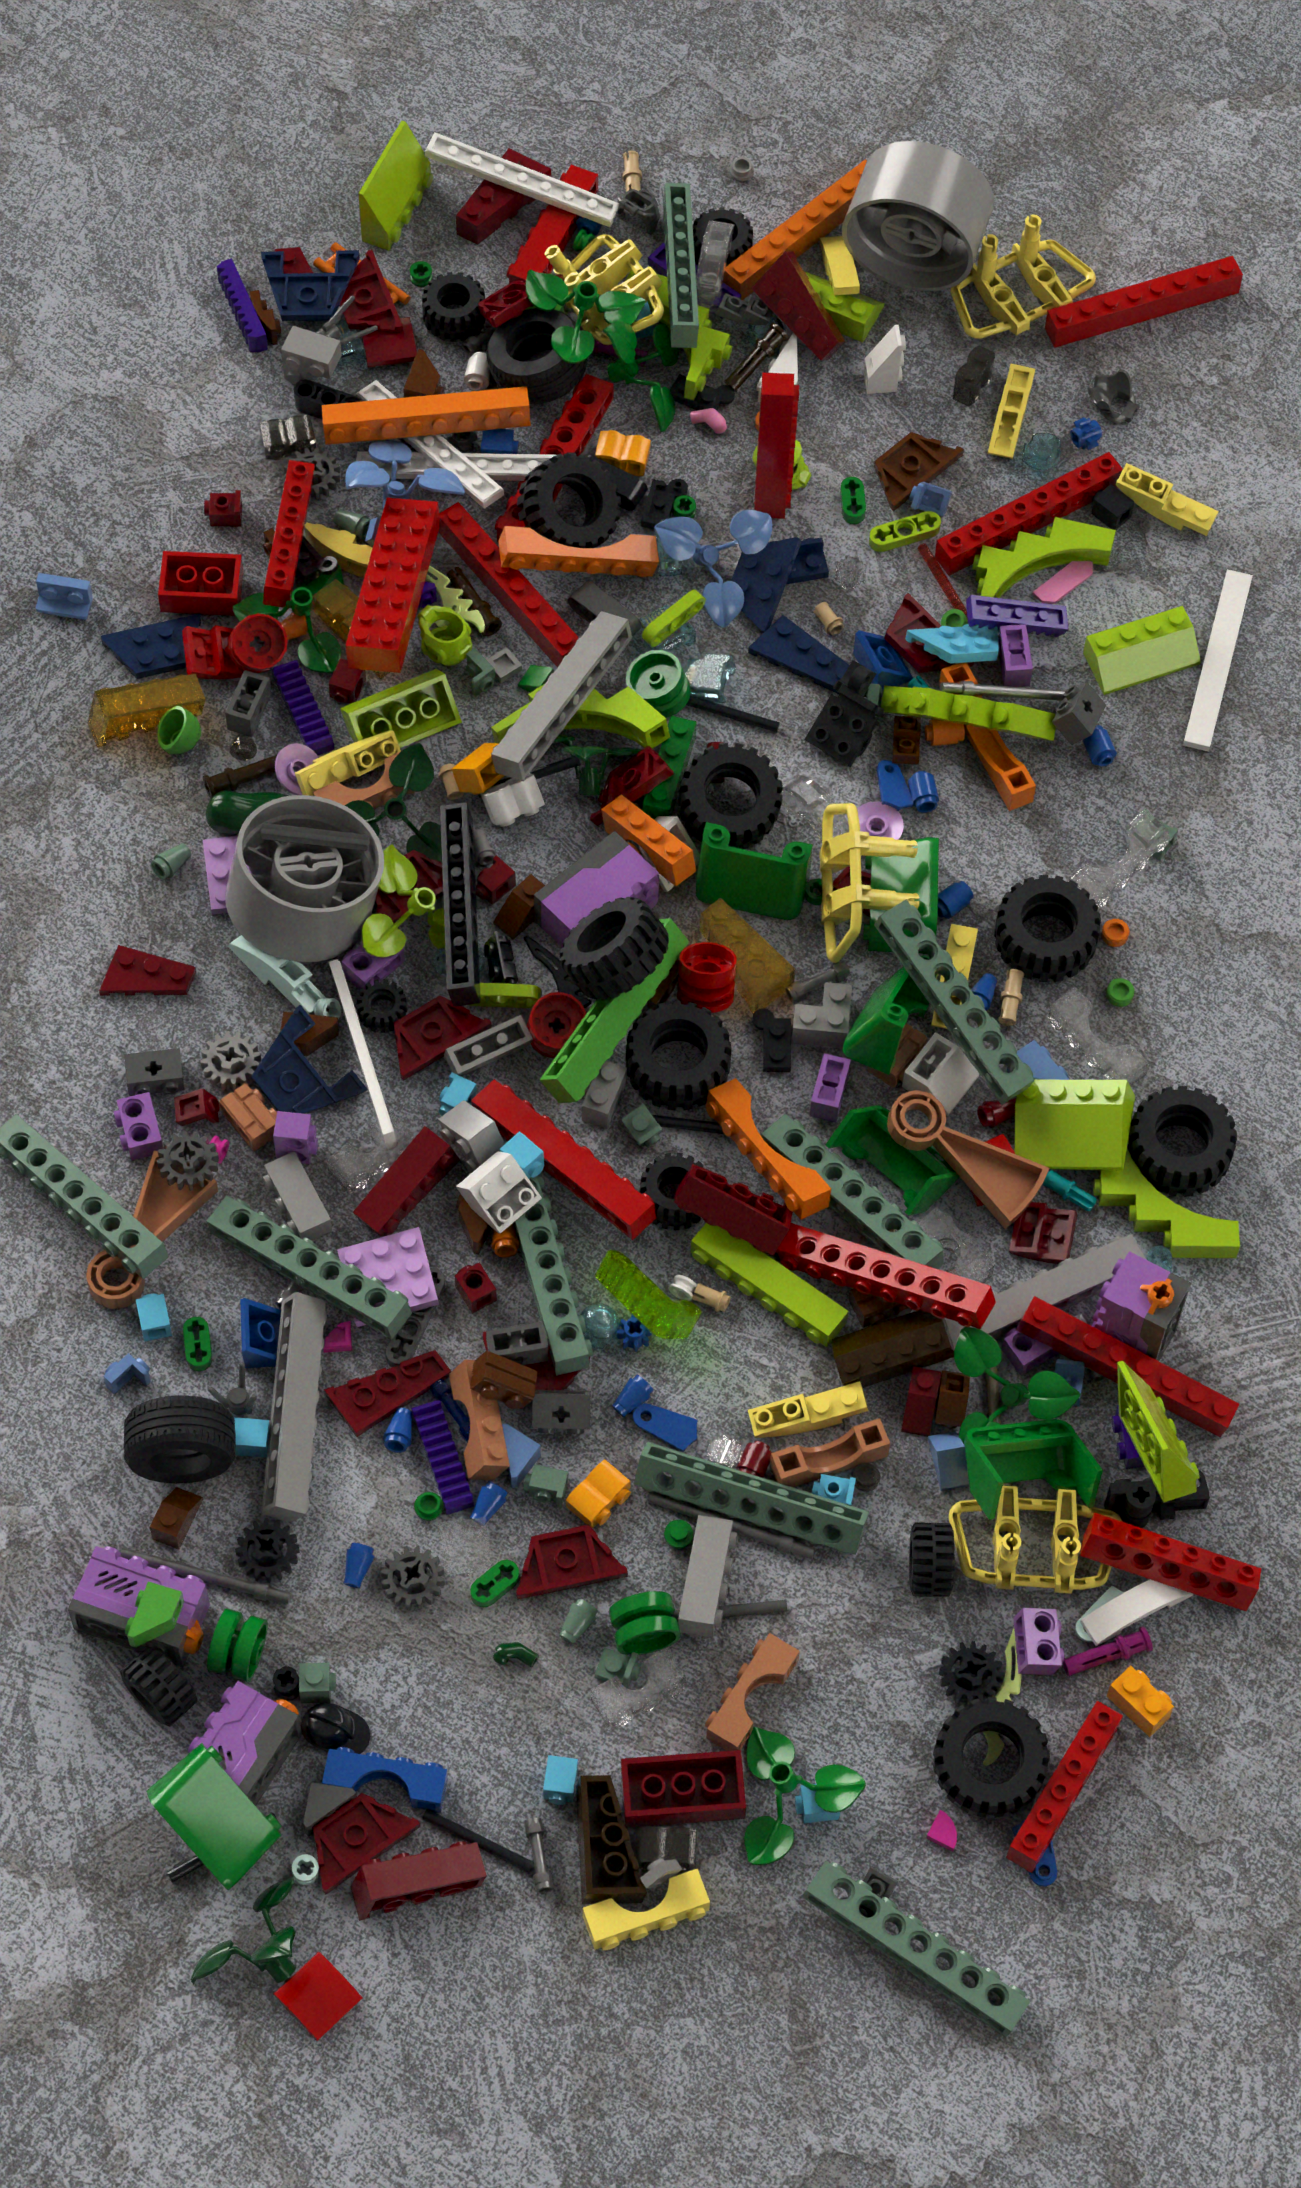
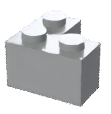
(309, 355)
(827, 1023)
(604, 1095)
(471, 1133)

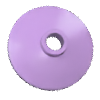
(292, 757)
(882, 817)

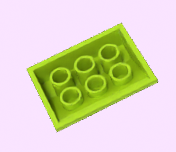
(393, 189)
(1074, 1123)
(1154, 1436)

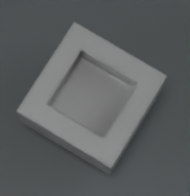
(505, 665)
(660, 1872)

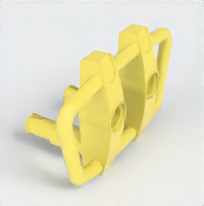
(1035, 270)
(606, 274)
(850, 900)
(1007, 1549)

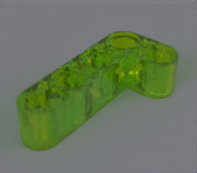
(645, 1299)

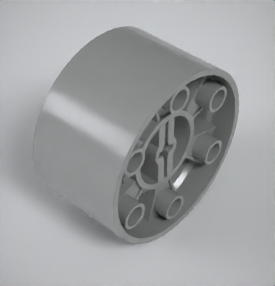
(918, 216)
(303, 897)

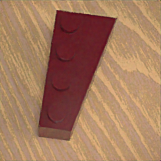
(494, 203)
(796, 303)
(406, 1182)
(734, 1208)
(417, 1877)

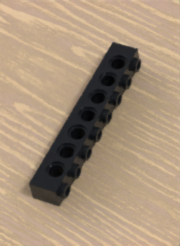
(460, 904)

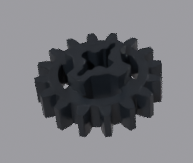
(267, 1538)
(968, 1661)

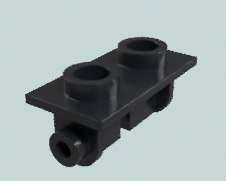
(497, 951)

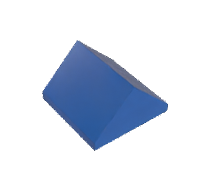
(881, 658)
(259, 1333)

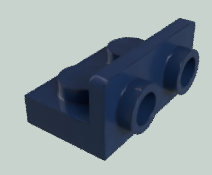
(809, 562)

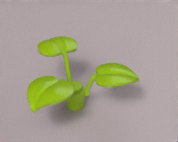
(378, 932)

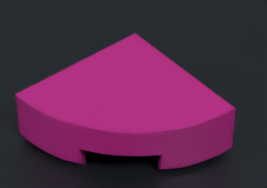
(339, 1338)
(943, 1831)

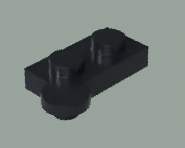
(706, 399)
(660, 501)
(775, 1040)

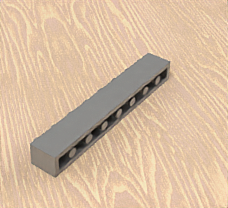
(561, 696)
(1061, 1287)
(294, 1407)

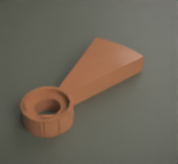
(995, 1176)
(161, 1211)

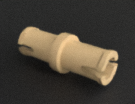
(632, 174)
(1011, 997)

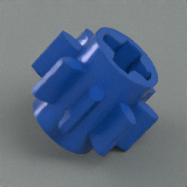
(1086, 433)
(635, 1339)

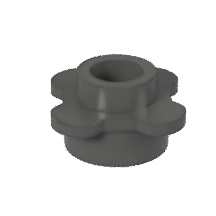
(464, 445)

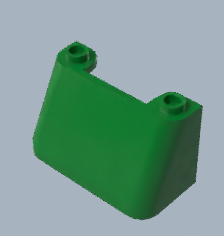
(905, 876)
(752, 879)
(880, 1024)
(214, 1815)

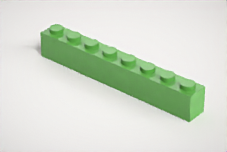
(604, 1028)

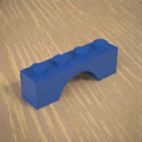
(423, 1783)

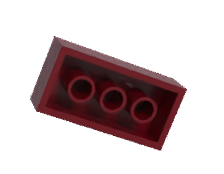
(683, 1788)

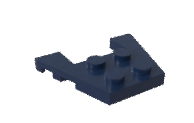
(309, 294)
(291, 1080)

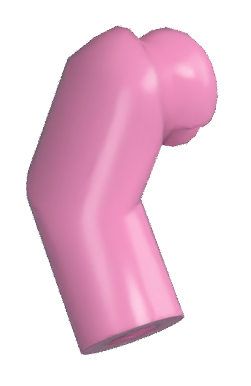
(711, 417)

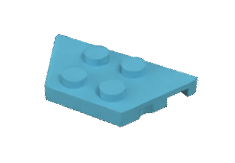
(958, 643)

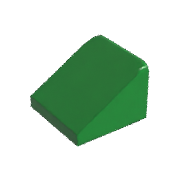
(535, 677)

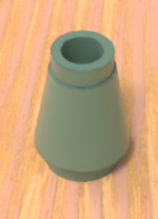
(353, 523)
(170, 861)
(578, 1620)

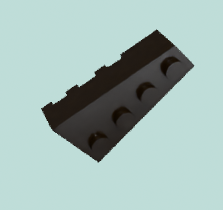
(604, 1845)

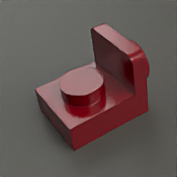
(196, 1107)

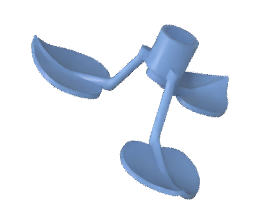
(369, 475)
(680, 538)

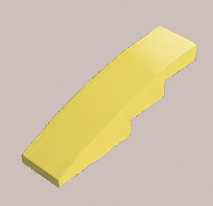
(839, 266)
(1011, 411)

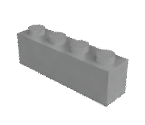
(706, 1575)

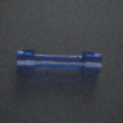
(442, 1392)

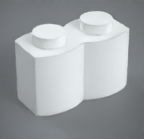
(512, 799)

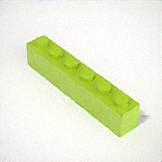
(770, 1283)

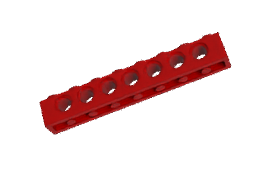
(568, 434)
(1027, 513)
(886, 1276)

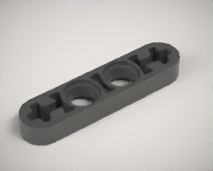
(420, 1320)

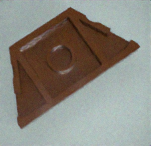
(910, 463)

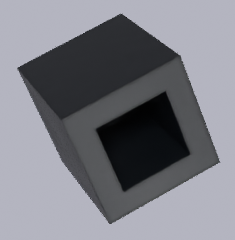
(1112, 507)

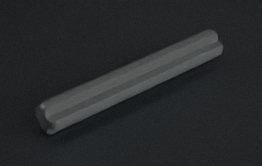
(314, 837)

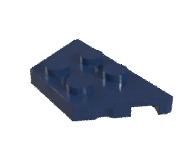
(764, 579)
(152, 647)

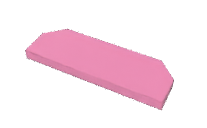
(1064, 582)

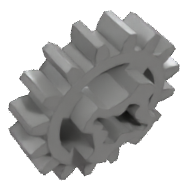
(228, 1057)

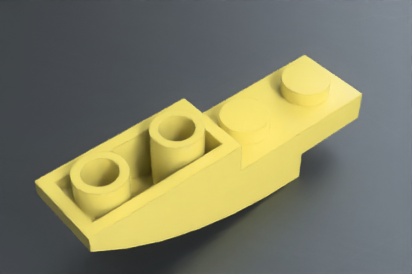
(1163, 503)
(341, 545)
(347, 762)
(961, 949)
(808, 1413)

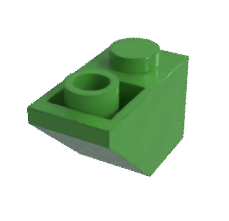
(155, 1615)

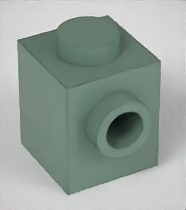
(316, 1682)

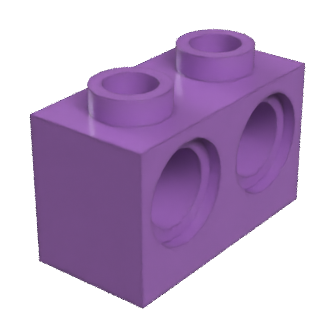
(1015, 656)
(376, 968)
(830, 1087)
(135, 1127)
(296, 1134)
(1027, 1360)
(1031, 1640)

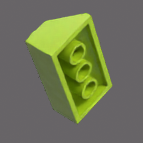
(851, 312)
(1142, 650)
(409, 709)

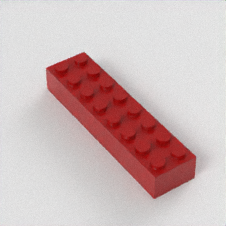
(393, 585)

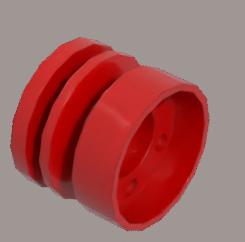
(267, 632)
(707, 976)
(551, 1009)

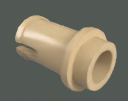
(832, 623)
(449, 782)
(711, 1297)

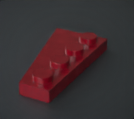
(377, 1396)

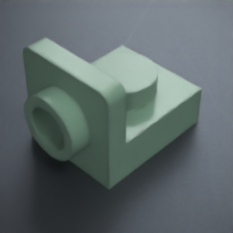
(481, 671)
(643, 1126)
(620, 1665)

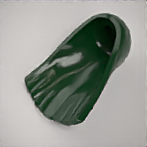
(230, 809)

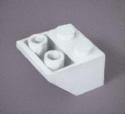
(941, 1071)
(499, 1191)

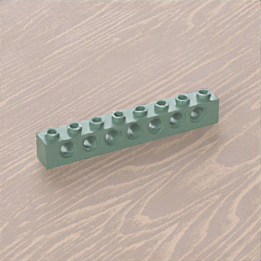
(680, 265)
(954, 1016)
(855, 1211)
(139, 1259)
(384, 1319)
(564, 1355)
(764, 1492)
(923, 1965)

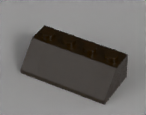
(892, 1348)

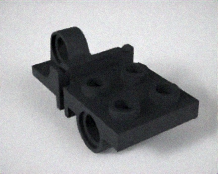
(847, 720)
(1139, 1498)

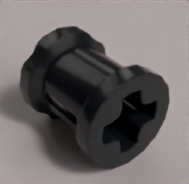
(281, 1677)

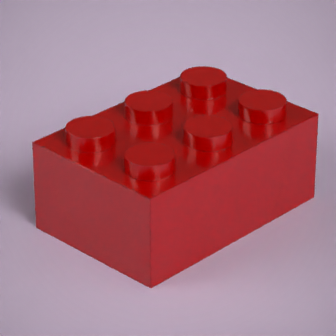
(200, 582)

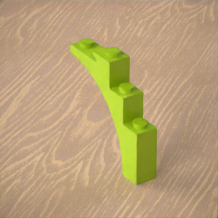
(711, 344)
(1030, 553)
(969, 711)
(621, 714)
(1183, 1231)

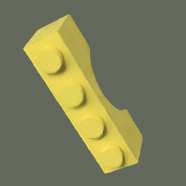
(610, 1923)

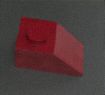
(921, 1401)

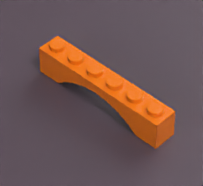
(529, 550)
(1004, 769)
(798, 1186)

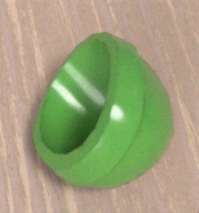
(178, 731)

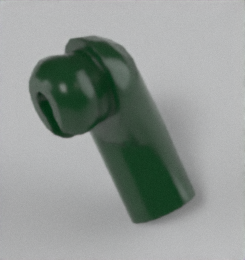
(514, 1650)

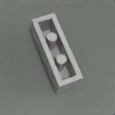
(488, 1046)
(296, 1197)

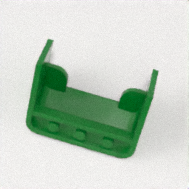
(919, 1173)
(1026, 1453)

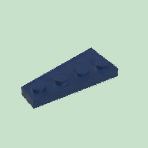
(795, 649)

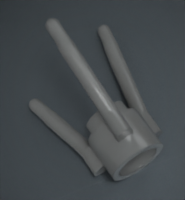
(332, 331)
(238, 1398)

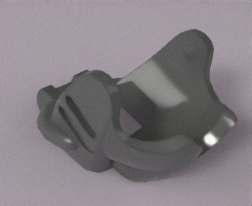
(649, 215)
(1108, 388)

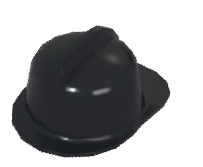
(333, 1726)

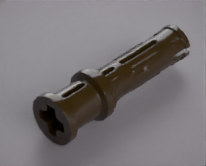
(763, 348)
(459, 581)
(231, 779)

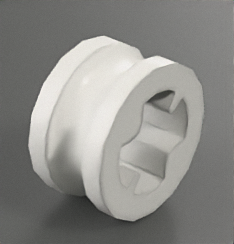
(683, 1287)

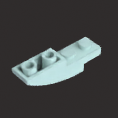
(287, 976)

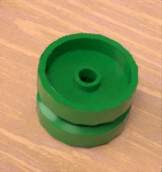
(659, 681)
(644, 1623)
(237, 1645)

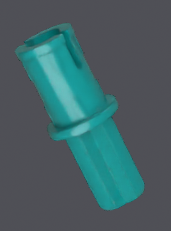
(1069, 1190)

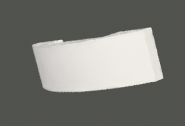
(1129, 1608)

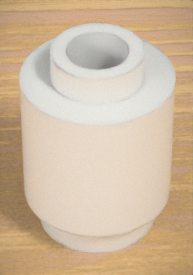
(477, 372)

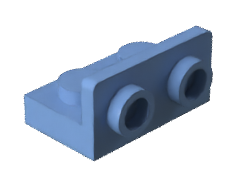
(63, 596)

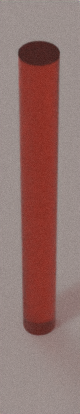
(941, 578)

